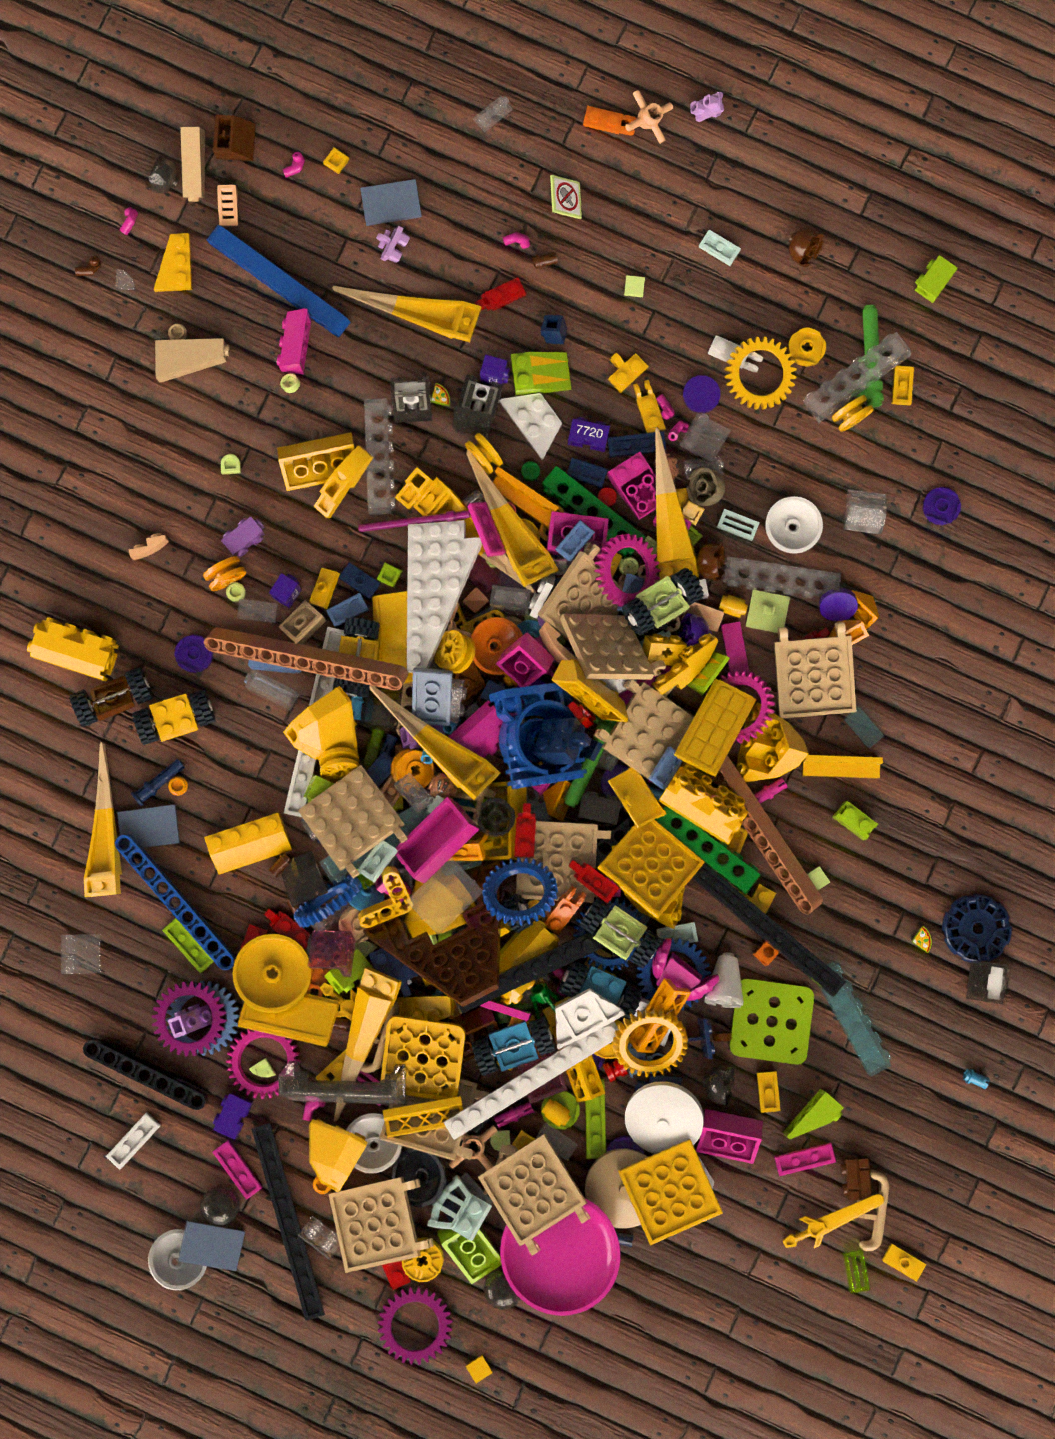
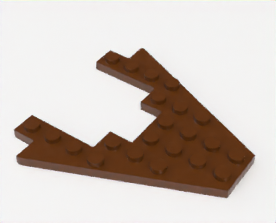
(460, 965)

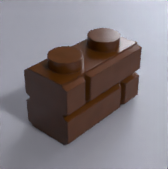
(857, 1178)

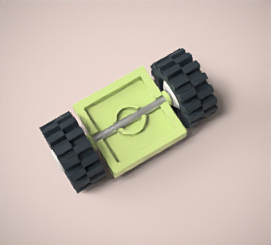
(662, 601)
(620, 932)

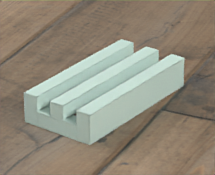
(743, 527)

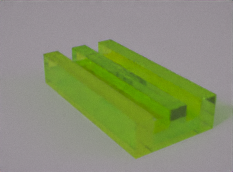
(853, 1254)

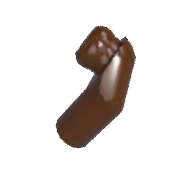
(89, 270)

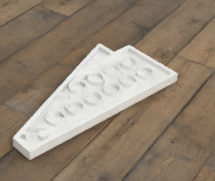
(437, 573)

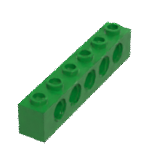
(560, 478)
(741, 882)

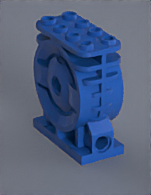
(518, 738)

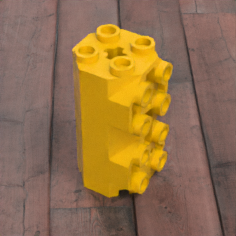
(73, 649)
(710, 808)
(522, 947)

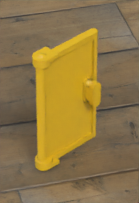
(634, 791)

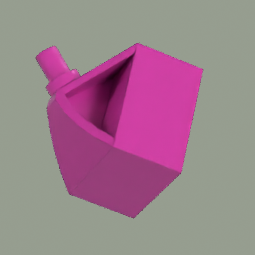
(525, 660)

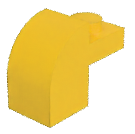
(414, 488)

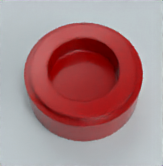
(607, 496)

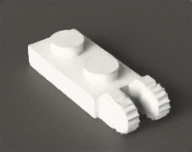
(722, 348)

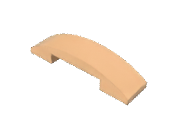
(549, 637)

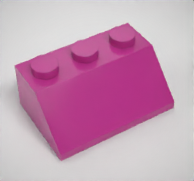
(294, 341)
(563, 523)
(730, 1136)

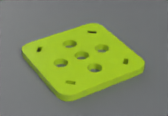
(787, 1009)

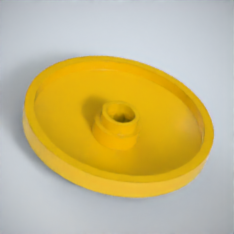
(271, 973)

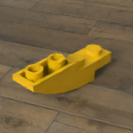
(341, 480)
(693, 661)

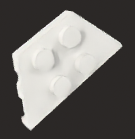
(534, 420)
(583, 1016)

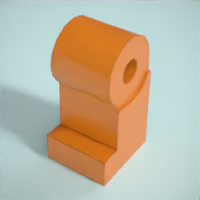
(765, 953)

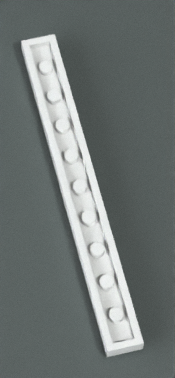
(305, 764)
(529, 1080)

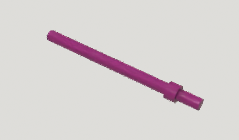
(448, 516)

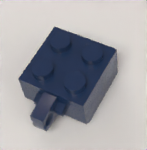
(560, 741)
(389, 965)

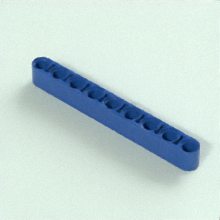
(278, 280)
(166, 898)

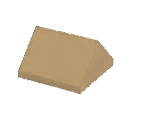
(302, 623)

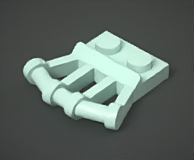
(469, 1216)

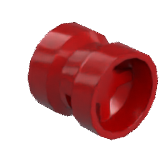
(614, 1070)

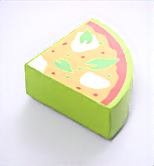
(440, 395)
(923, 939)

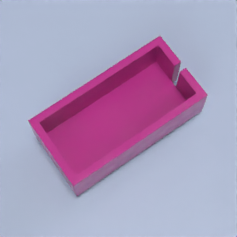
(436, 840)

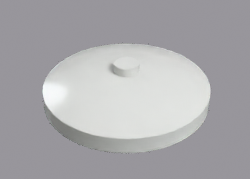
(663, 1116)

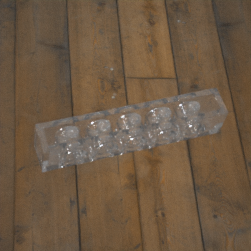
(853, 387)
(372, 409)
(734, 565)

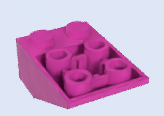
(635, 484)

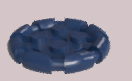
(965, 928)

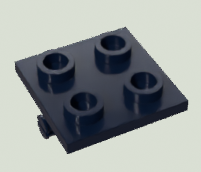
(704, 1031)

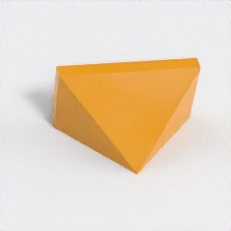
(866, 610)
(854, 628)
(555, 800)

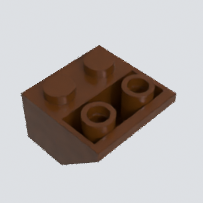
(233, 138)

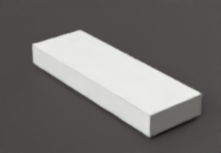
(133, 1140)

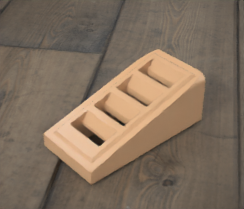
(227, 189)

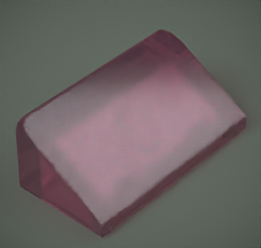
(483, 576)

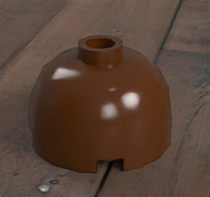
(805, 245)
(710, 561)

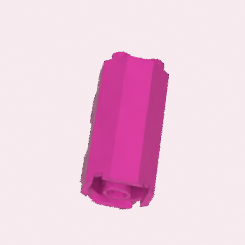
(480, 731)

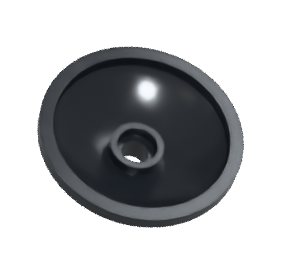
(411, 1166)

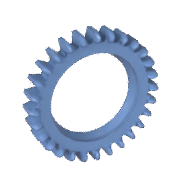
(230, 1016)

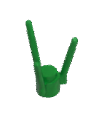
(542, 994)

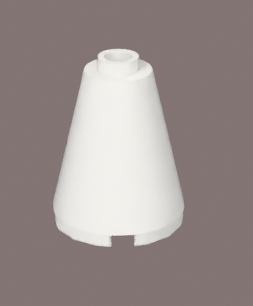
(729, 989)

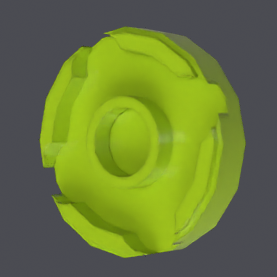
(568, 1101)

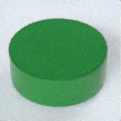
(530, 471)

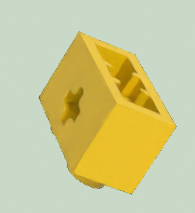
(663, 648)

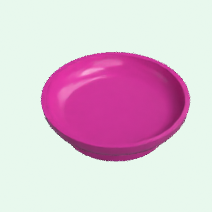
(570, 1270)

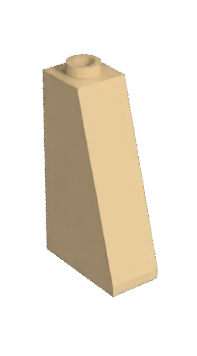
(193, 163)
(187, 356)

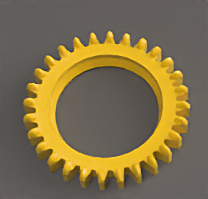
(737, 385)
(629, 1061)

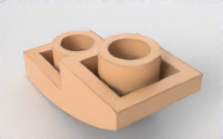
(154, 544)

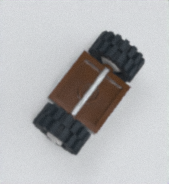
(111, 697)

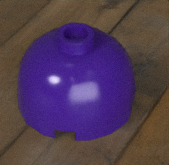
(693, 628)

